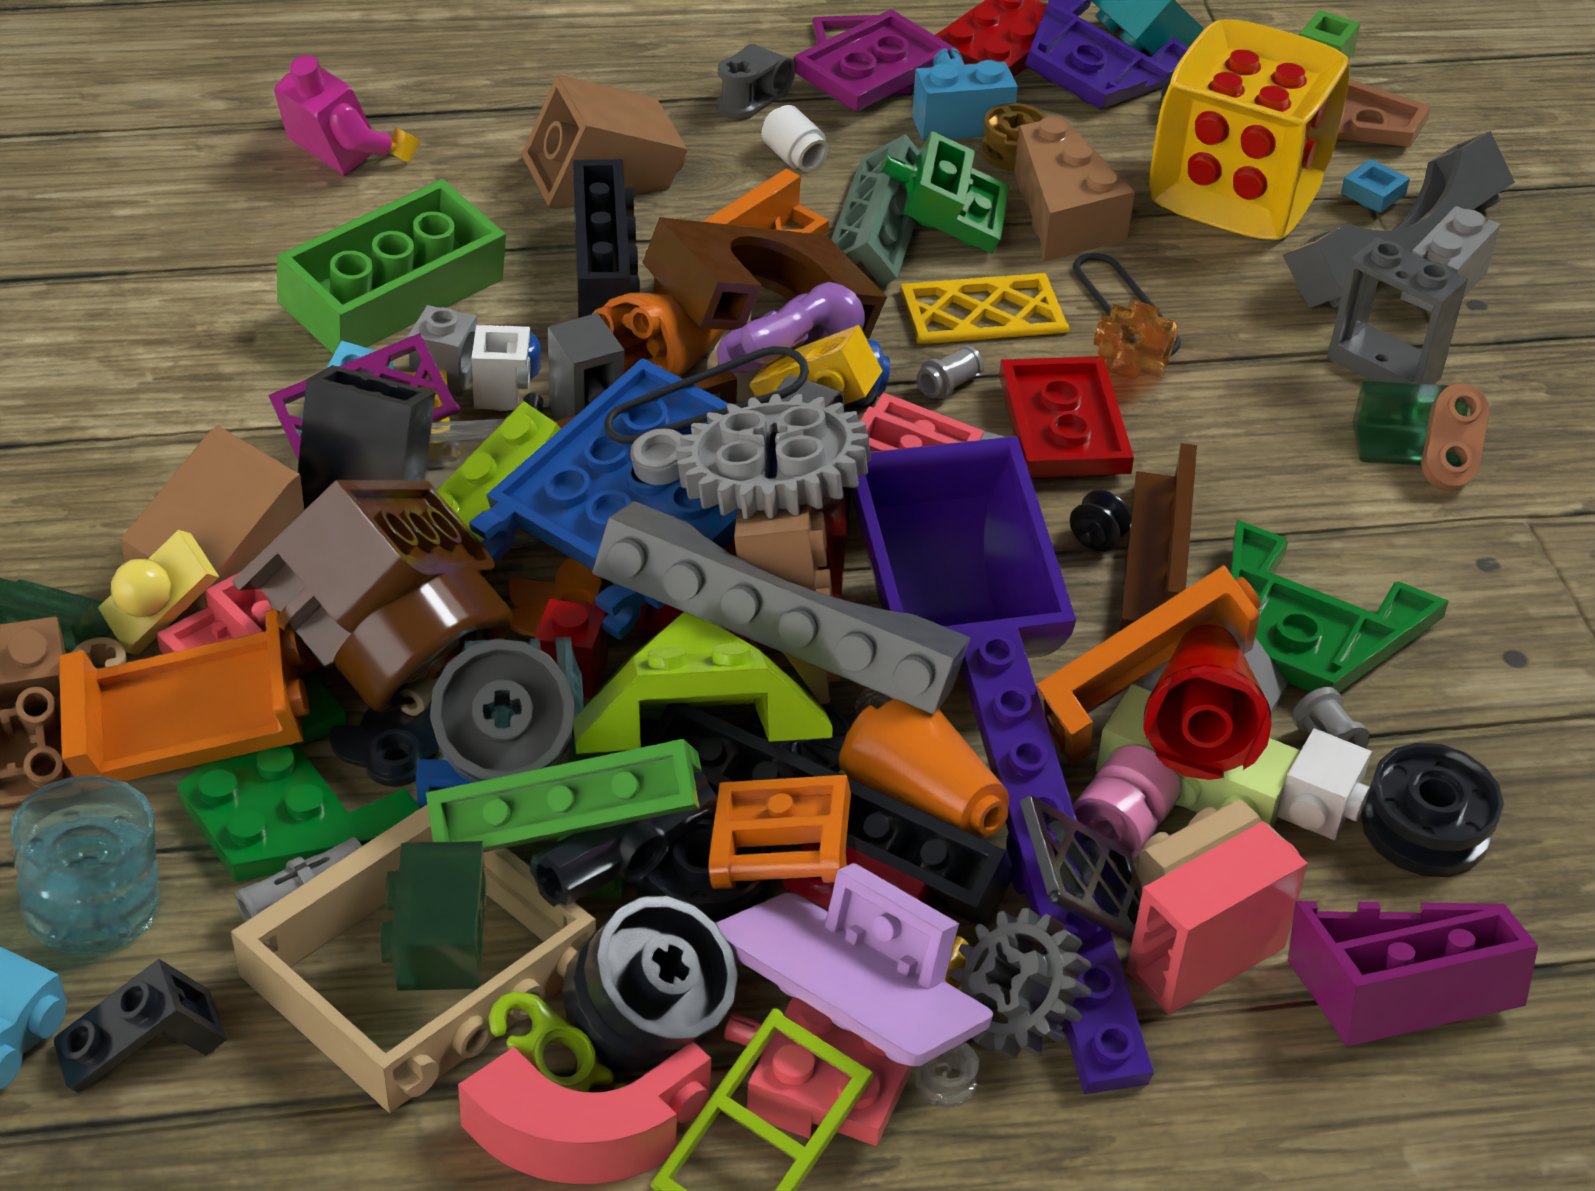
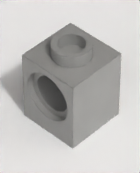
(450, 342)

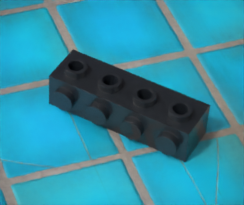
(603, 234)

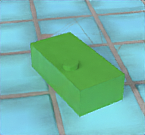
(390, 266)

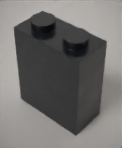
(362, 430)

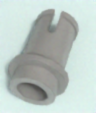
(940, 376)

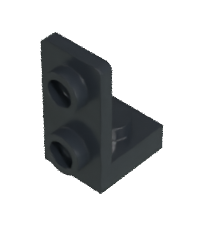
(147, 1005)

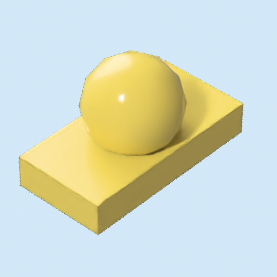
(156, 591)

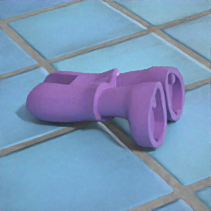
(799, 322)

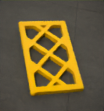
(1001, 288)

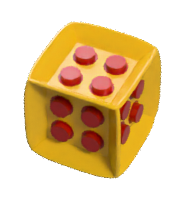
(1248, 128)

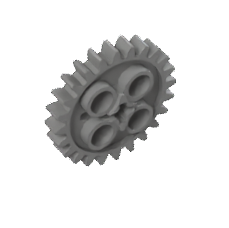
(815, 456)

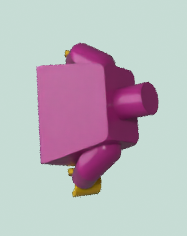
(329, 122)

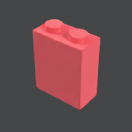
(1215, 917)

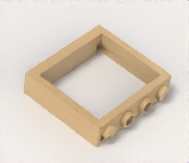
(353, 891)

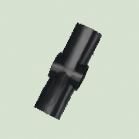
(626, 850)

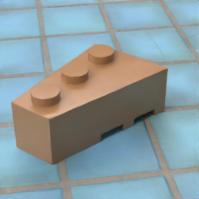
(1070, 190)

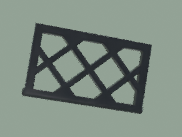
(1102, 850)

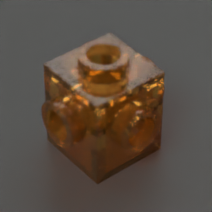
(1148, 353)

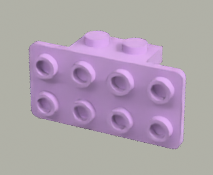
(865, 964)

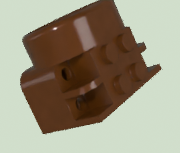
(380, 585)

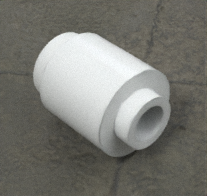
(795, 138)

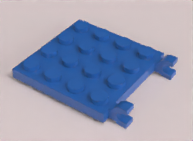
(586, 477)

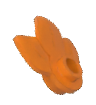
(529, 597)

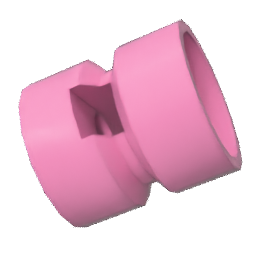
(1129, 797)

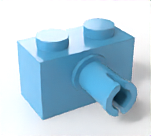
(956, 96)

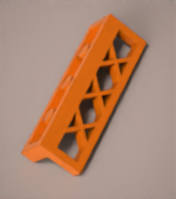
(769, 207)

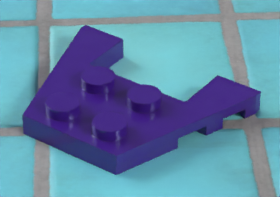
(1094, 62)

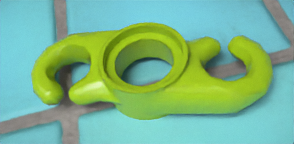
(548, 1029)

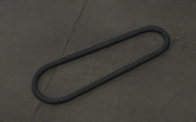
(774, 350)

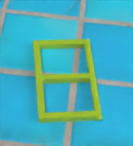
(805, 1156)

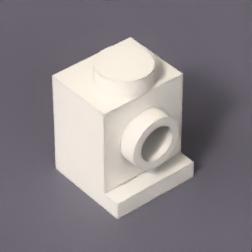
(500, 366)

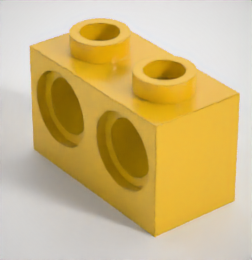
(837, 361)

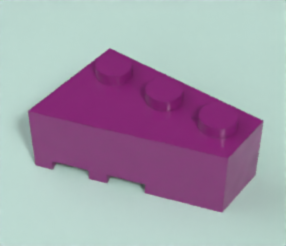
(1410, 970)

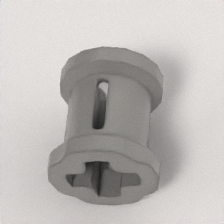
(1328, 717)

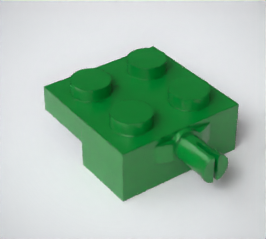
(950, 193)

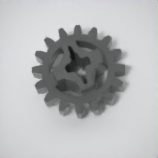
(1021, 983)

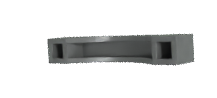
(1462, 177)
(862, 643)

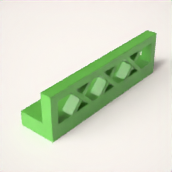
(568, 797)

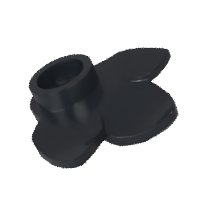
(386, 745)

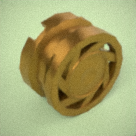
(1001, 132)

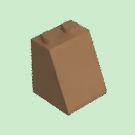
(601, 124)
(228, 501)

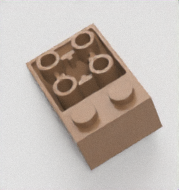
(792, 551)
(30, 708)

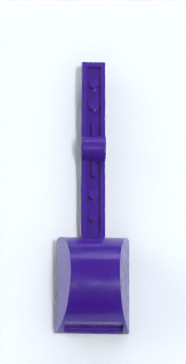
(967, 547)

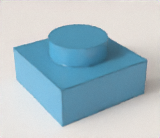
(1375, 186)

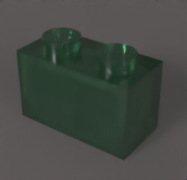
(436, 916)

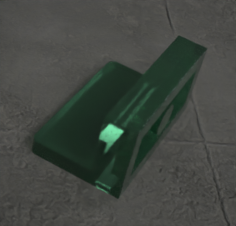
(1394, 421)
(76, 614)

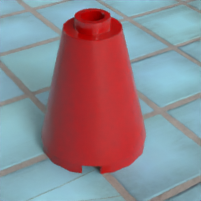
(1207, 707)

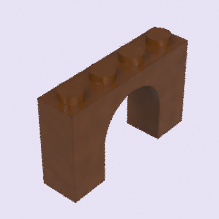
(721, 268)

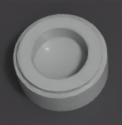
(655, 456)

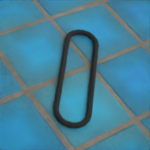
(1125, 276)

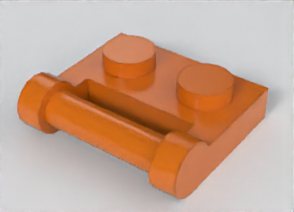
(779, 814)

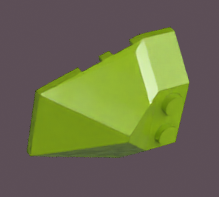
(698, 667)

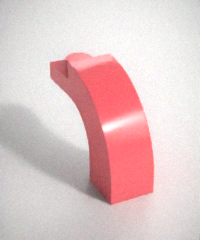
(582, 1134)

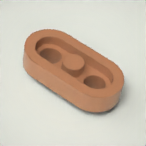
(1456, 434)

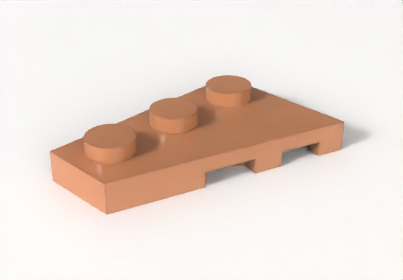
(1381, 116)

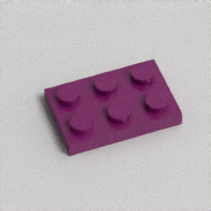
(870, 59)

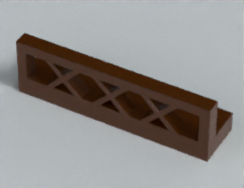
(1158, 538)

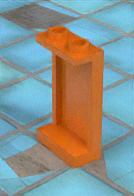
(1139, 651)
(182, 705)

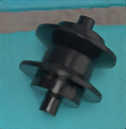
(1100, 520)

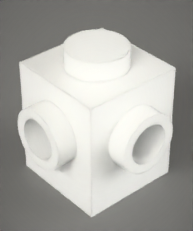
(1325, 785)

